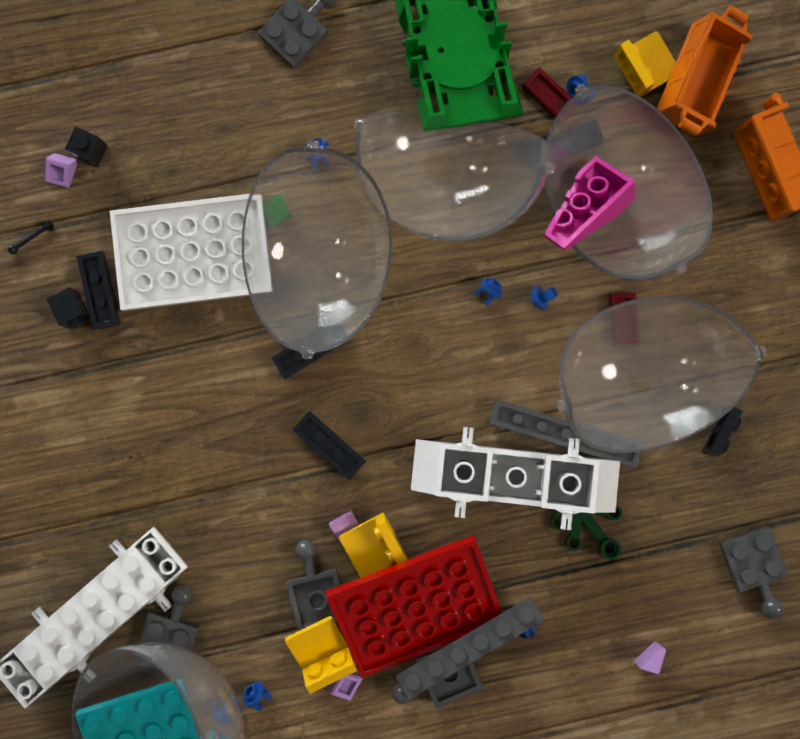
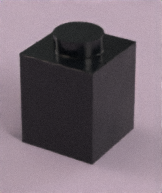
(86, 146)
(68, 308)

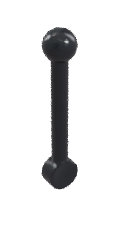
(13, 249)

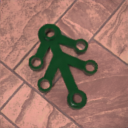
(594, 528)

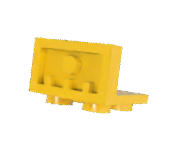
(645, 63)
(373, 545)
(321, 654)

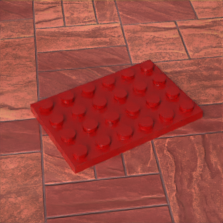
(414, 606)

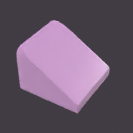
(60, 169)
(343, 524)
(651, 658)
(345, 687)

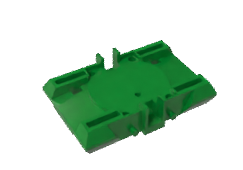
(459, 56)

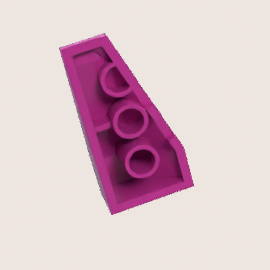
(593, 201)

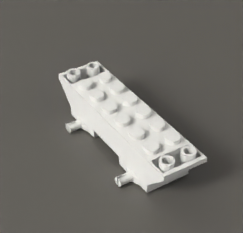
(516, 477)
(91, 616)

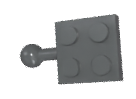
(295, 31)
(753, 563)
(308, 592)
(171, 628)
(448, 690)

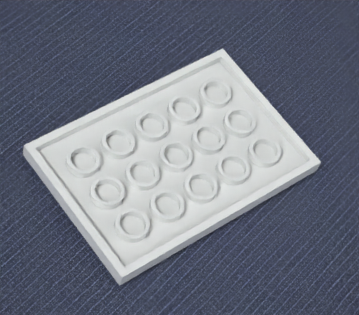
(179, 252)

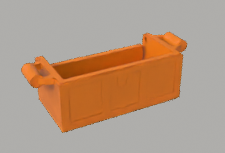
(704, 71)
(772, 158)

